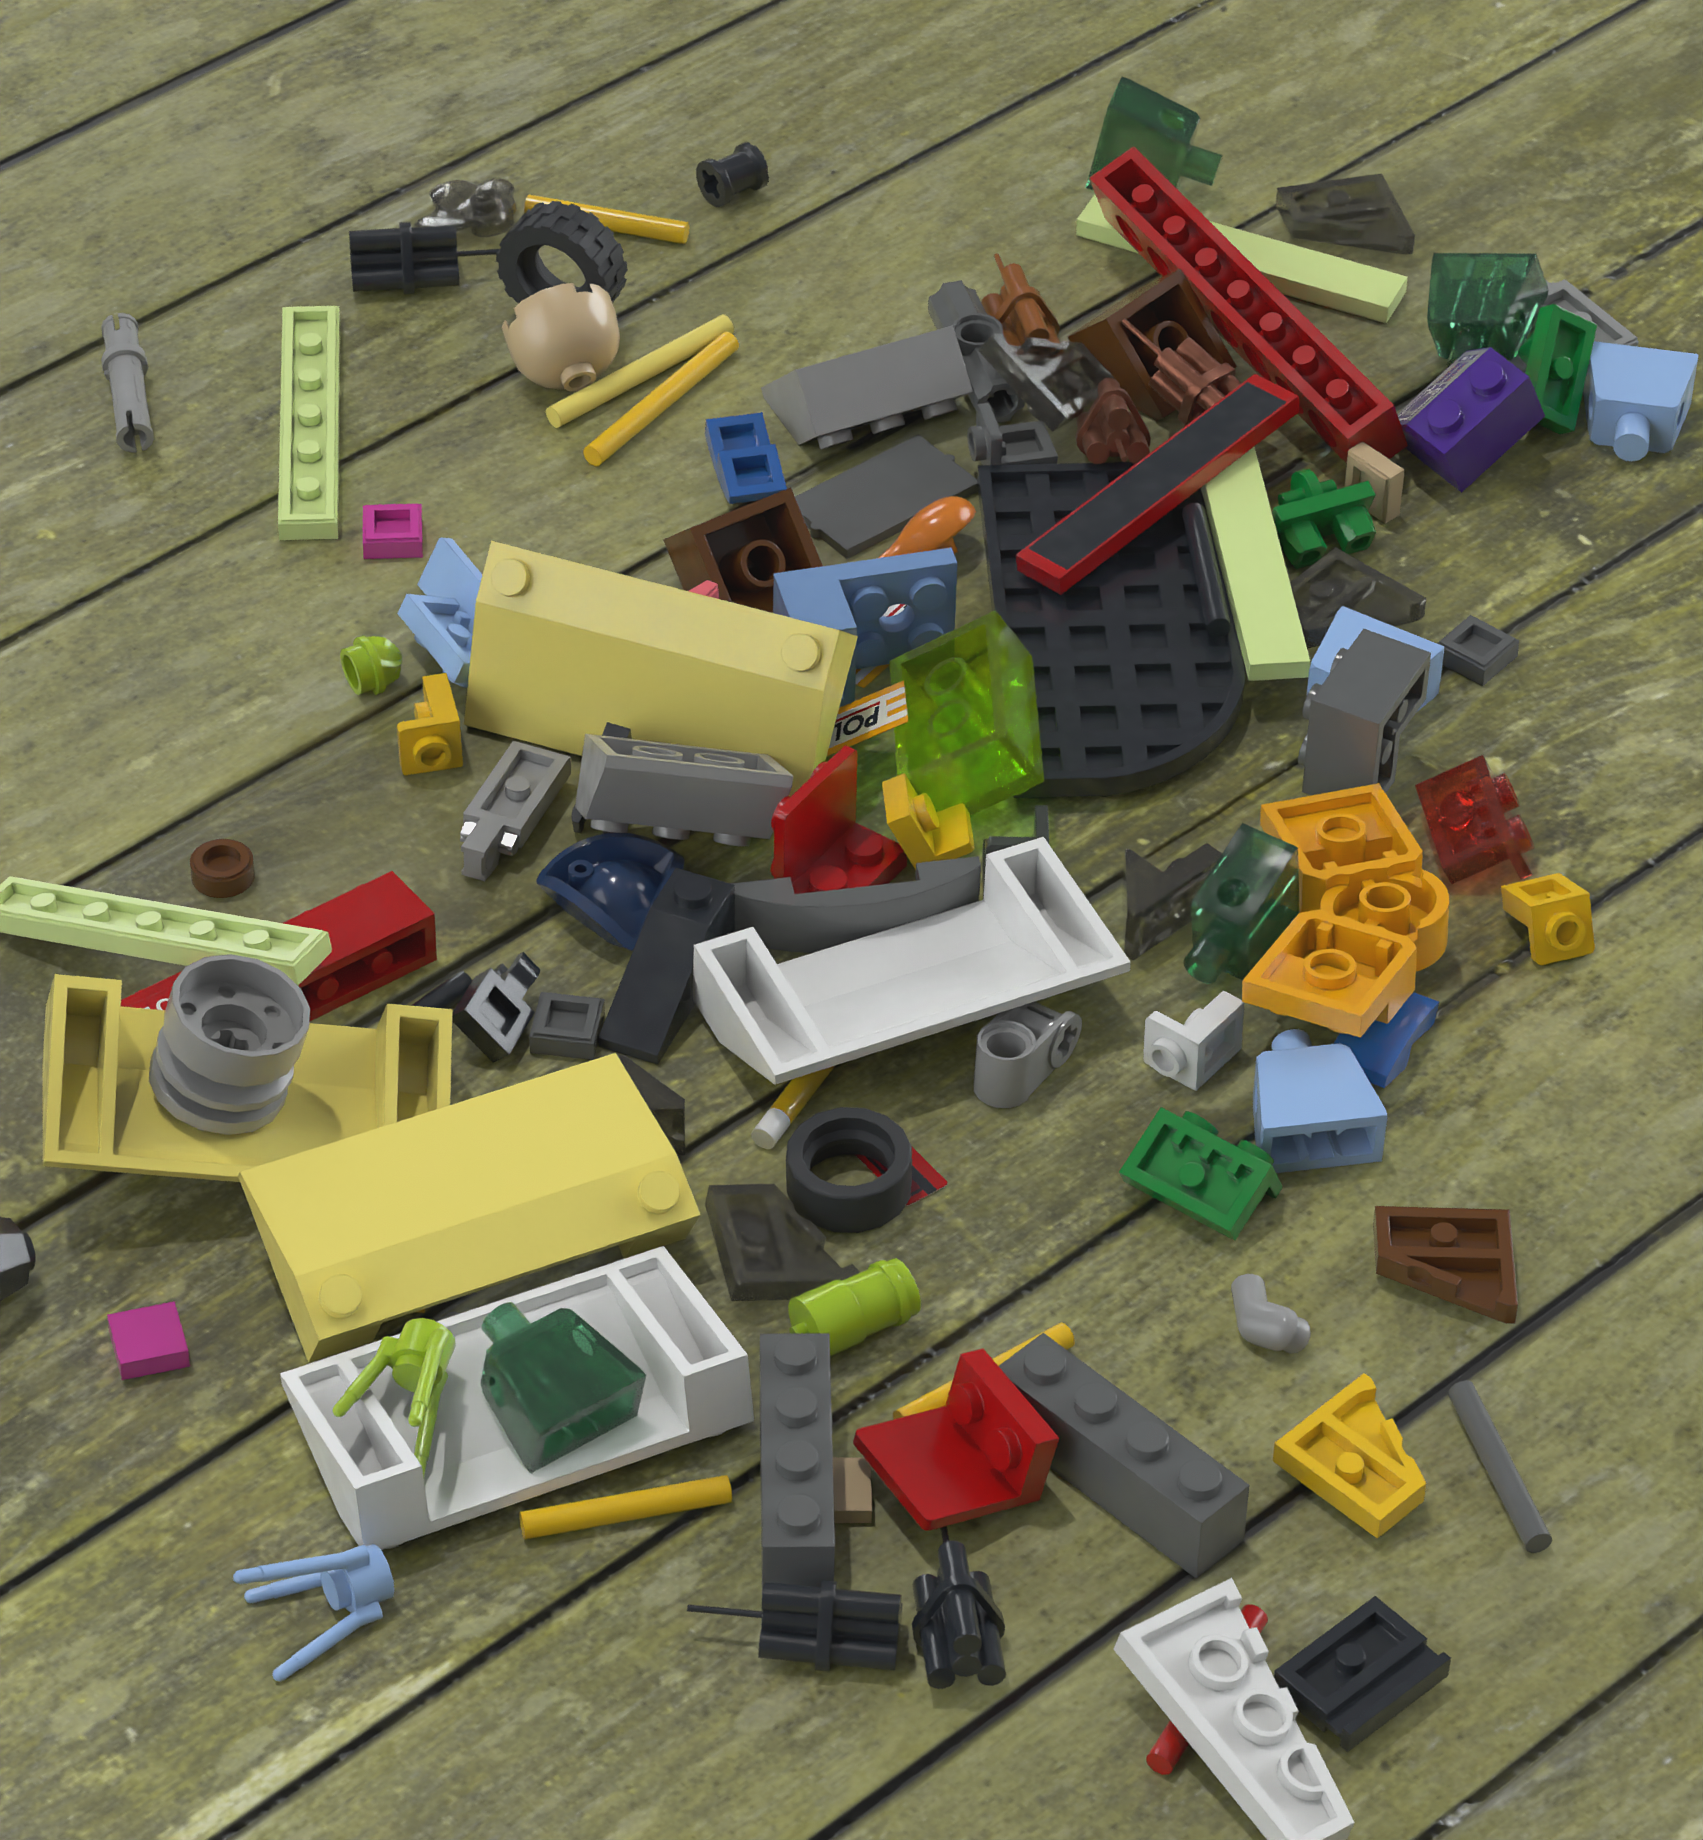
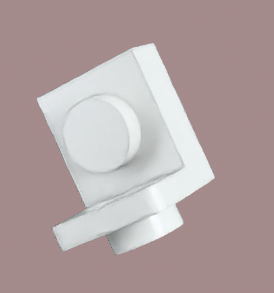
(1200, 1046)

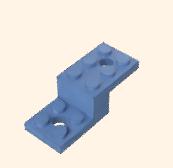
(858, 595)

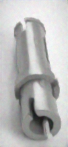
(125, 368)

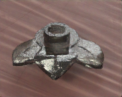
(482, 207)

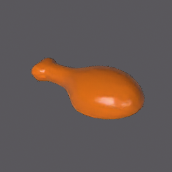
(933, 527)

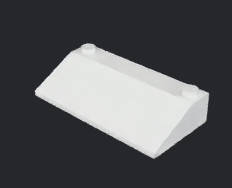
(911, 981)
(640, 1304)

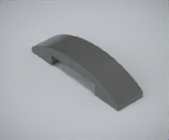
(838, 916)

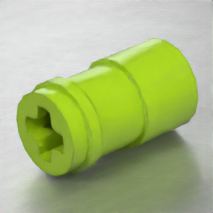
(857, 1305)

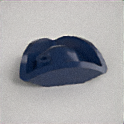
(610, 882)

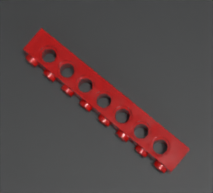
(1246, 307)

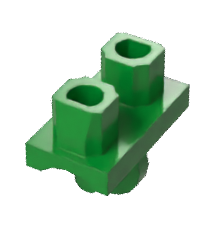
(1319, 510)

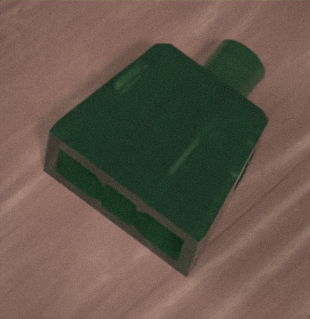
(1158, 130)
(1483, 301)
(1243, 905)
(555, 1382)

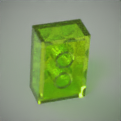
(969, 717)

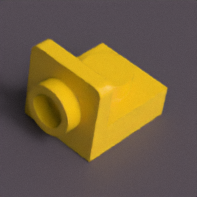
(434, 736)
(922, 830)
(1555, 916)

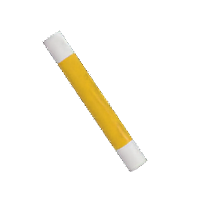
(787, 1108)

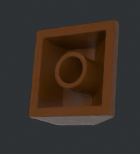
(1166, 315)
(745, 550)

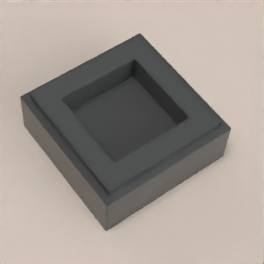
(1478, 650)
(567, 1025)

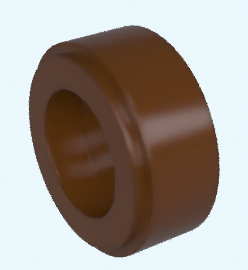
(222, 868)

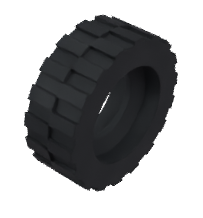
(570, 231)

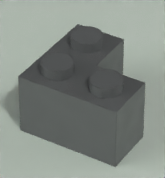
(1362, 713)

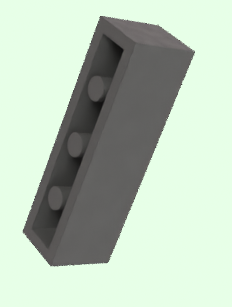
(796, 1459)
(1132, 1459)

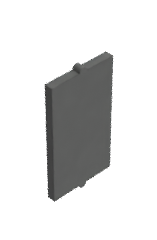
(881, 495)

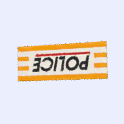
(869, 717)

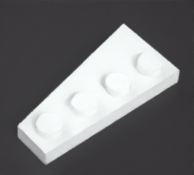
(1225, 1702)

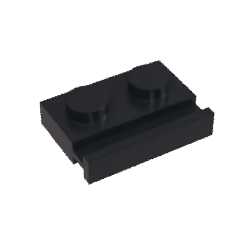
(1362, 1673)

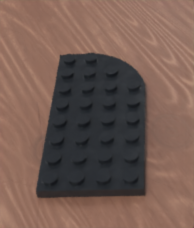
(1123, 655)

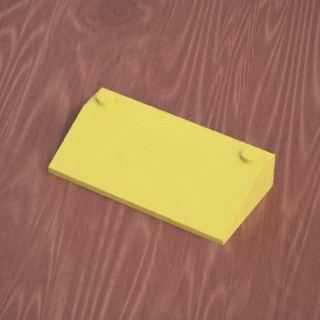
(586, 647)
(109, 1120)
(466, 1201)

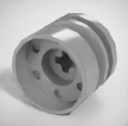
(229, 1044)

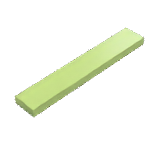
(1289, 268)
(309, 423)
(1255, 573)
(154, 928)

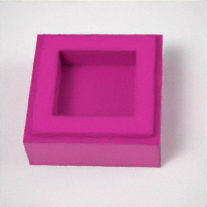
(392, 531)
(148, 1340)

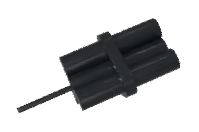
(406, 258)
(958, 1621)
(825, 1625)

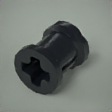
(732, 174)

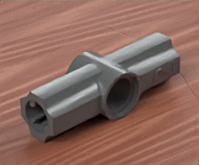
(962, 308)

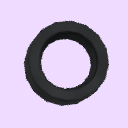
(841, 1206)

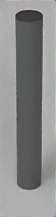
(1500, 1466)

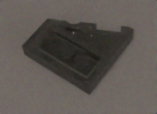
(767, 1245)

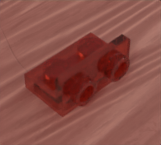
(1474, 821)

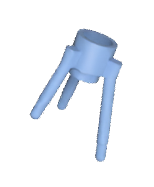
(349, 1580)

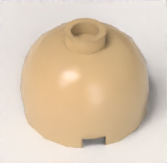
(563, 336)

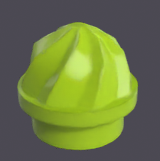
(371, 664)

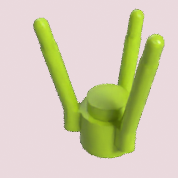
(418, 1366)

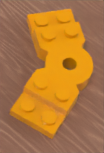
(1362, 918)

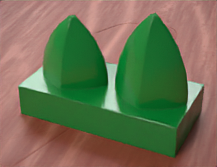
(1558, 364)

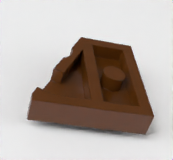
(1450, 1255)

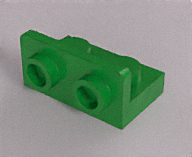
(1199, 1172)

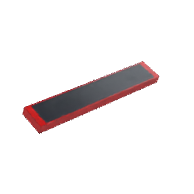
(1157, 484)

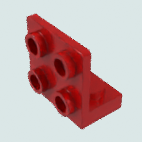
(819, 835)
(967, 1457)

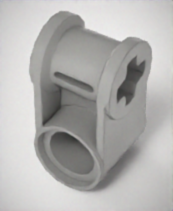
(1021, 1052)

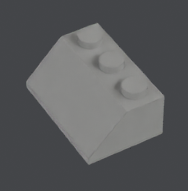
(871, 388)
(679, 789)

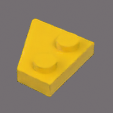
(1354, 1459)

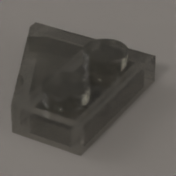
(1347, 213)
(1050, 377)
(1347, 582)

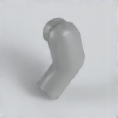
(1265, 1322)

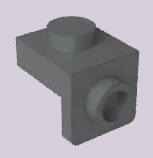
(1009, 443)

